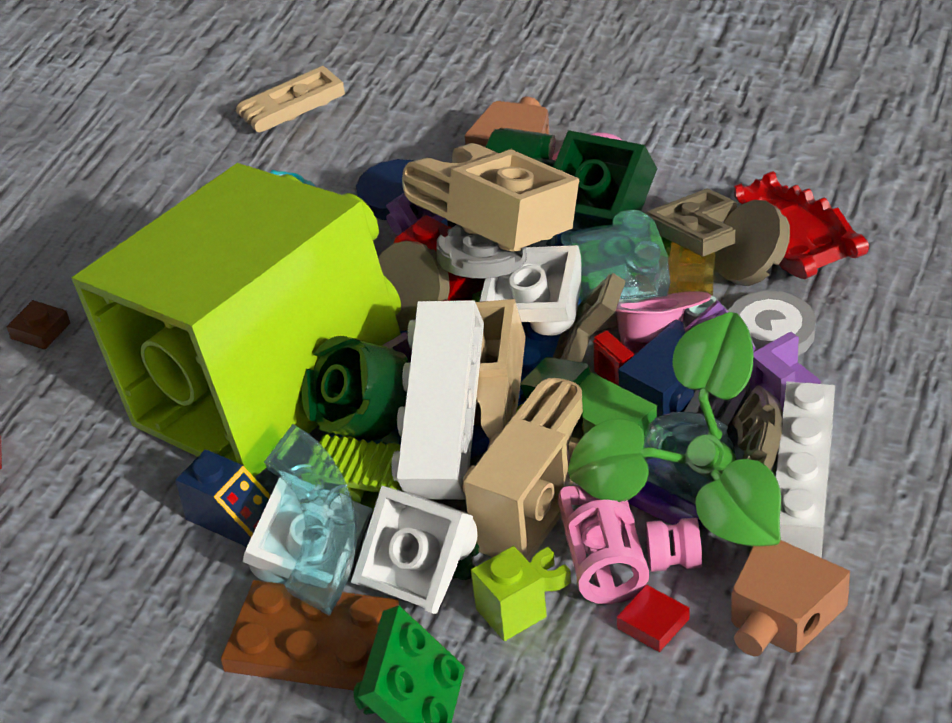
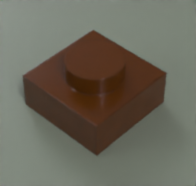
(38, 324)

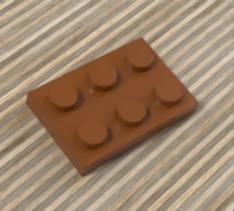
(297, 643)

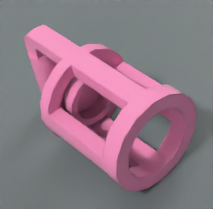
(601, 531)

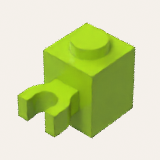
(512, 589)

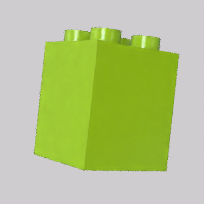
(228, 302)

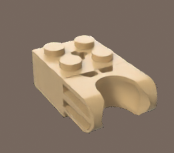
(495, 194)
(499, 365)
(523, 471)

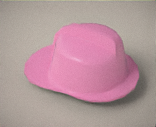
(645, 319)

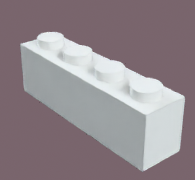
(439, 399)
(805, 463)

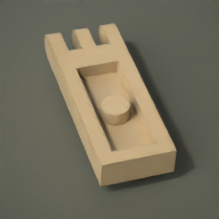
(291, 99)

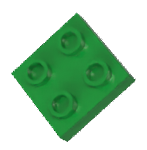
(408, 674)

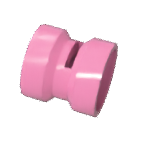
(685, 544)

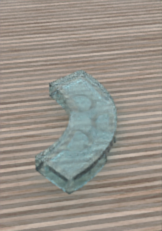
(328, 517)

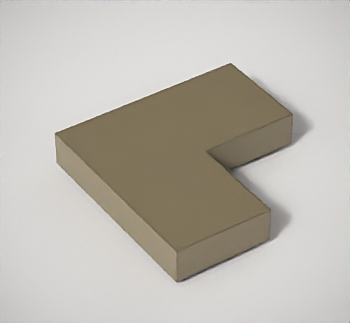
(697, 221)
(589, 317)

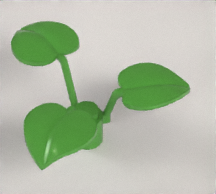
(744, 493)

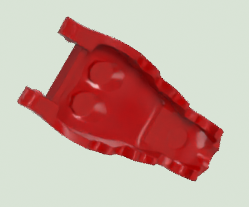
(816, 230)

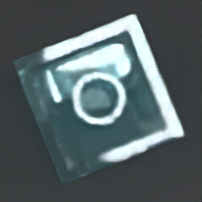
(626, 248)

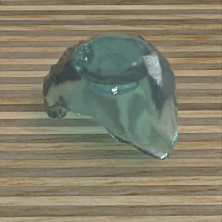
(673, 434)

